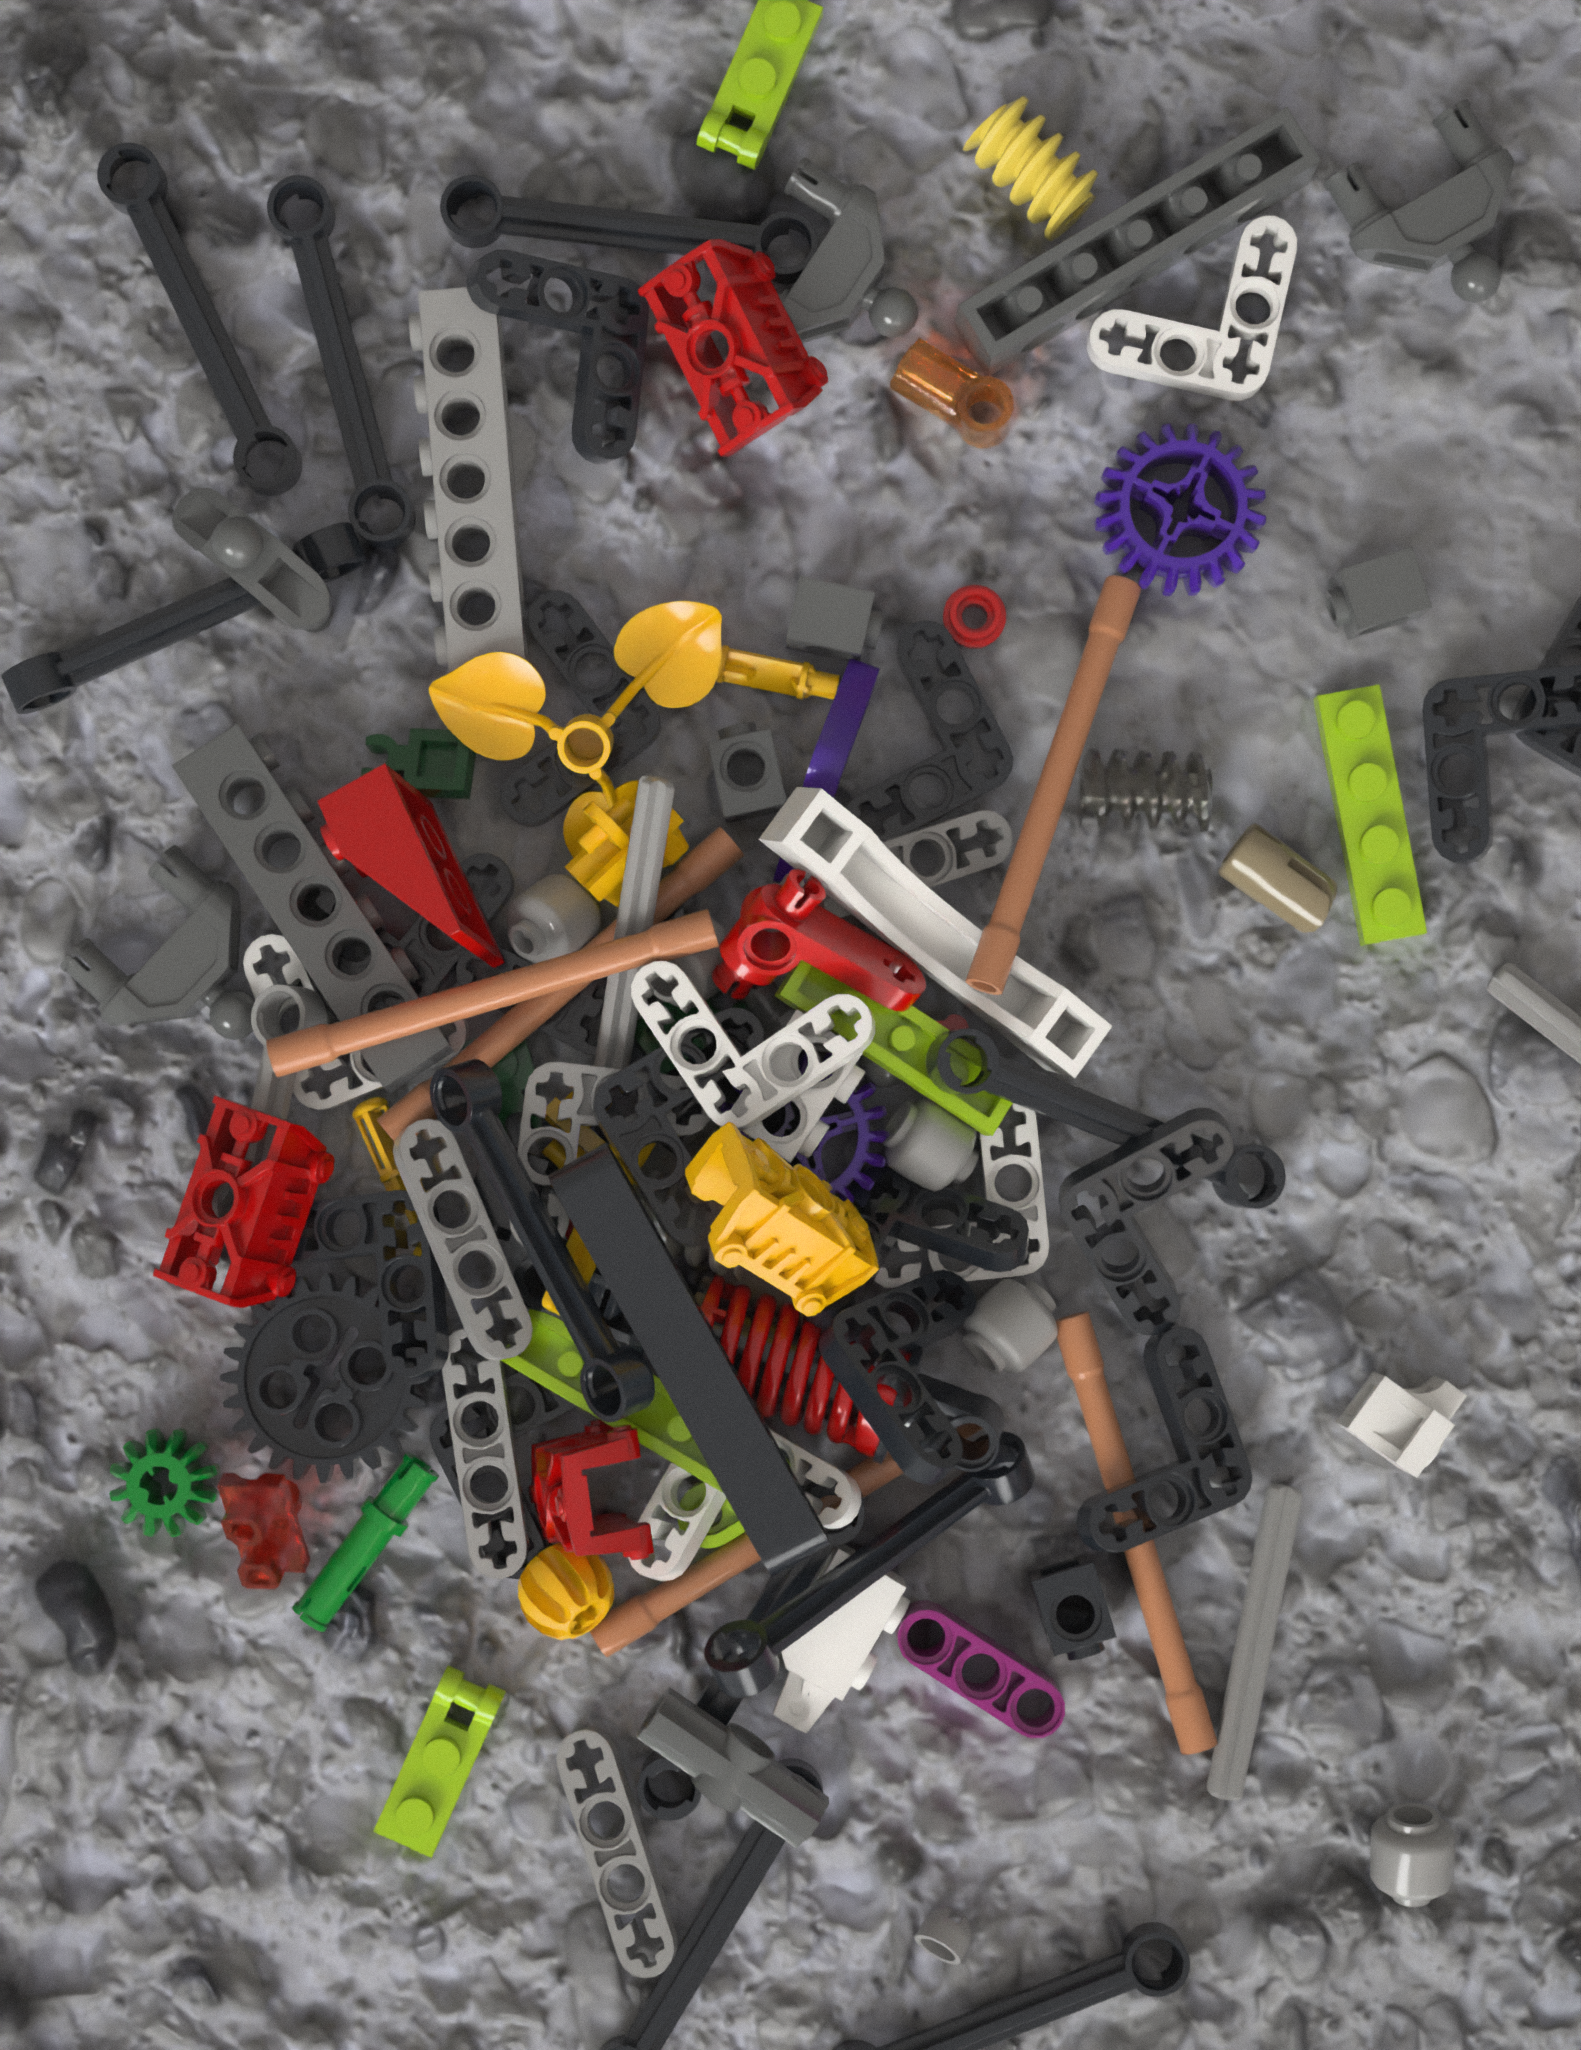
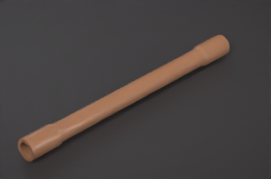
(689, 877)
(1002, 934)
(328, 1041)
(647, 1610)
(1183, 1694)

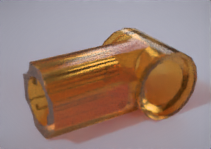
(949, 390)

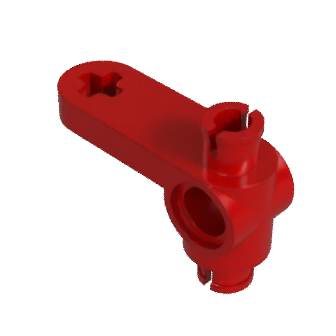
(815, 937)

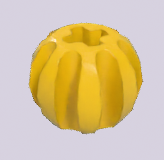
(565, 1592)

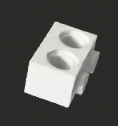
(810, 1103)

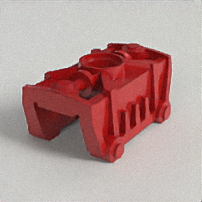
(757, 337)
(265, 1213)
(563, 1492)

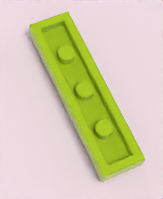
(1370, 815)
(901, 1046)
(557, 1365)

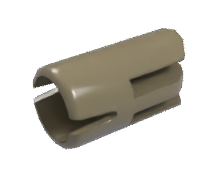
(1279, 879)

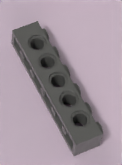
(1136, 242)
(214, 779)

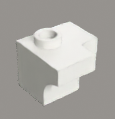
(1403, 1422)

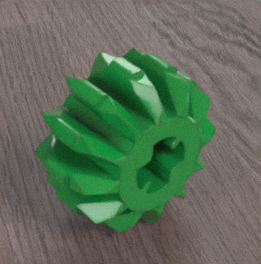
(145, 1492)

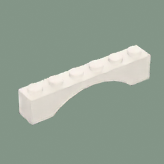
(883, 894)

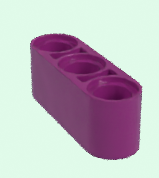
(1001, 1691)

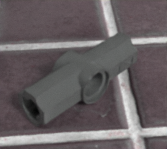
(733, 1767)

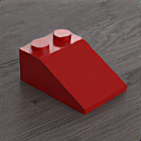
(401, 844)

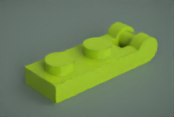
(760, 78)
(438, 1764)

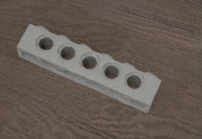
(447, 322)

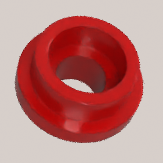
(981, 598)

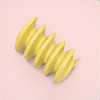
(1033, 167)

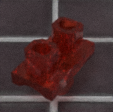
(264, 1527)

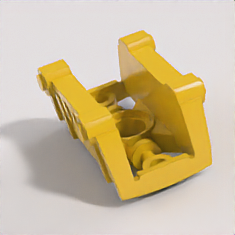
(781, 1221)

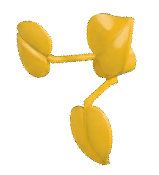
(498, 695)

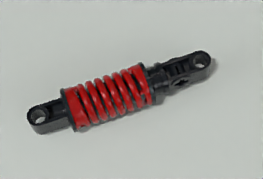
(786, 1370)

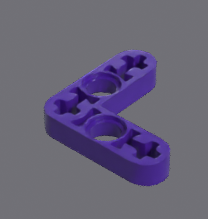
(838, 735)

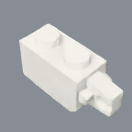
(838, 1649)

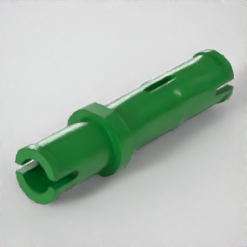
(380, 1521)

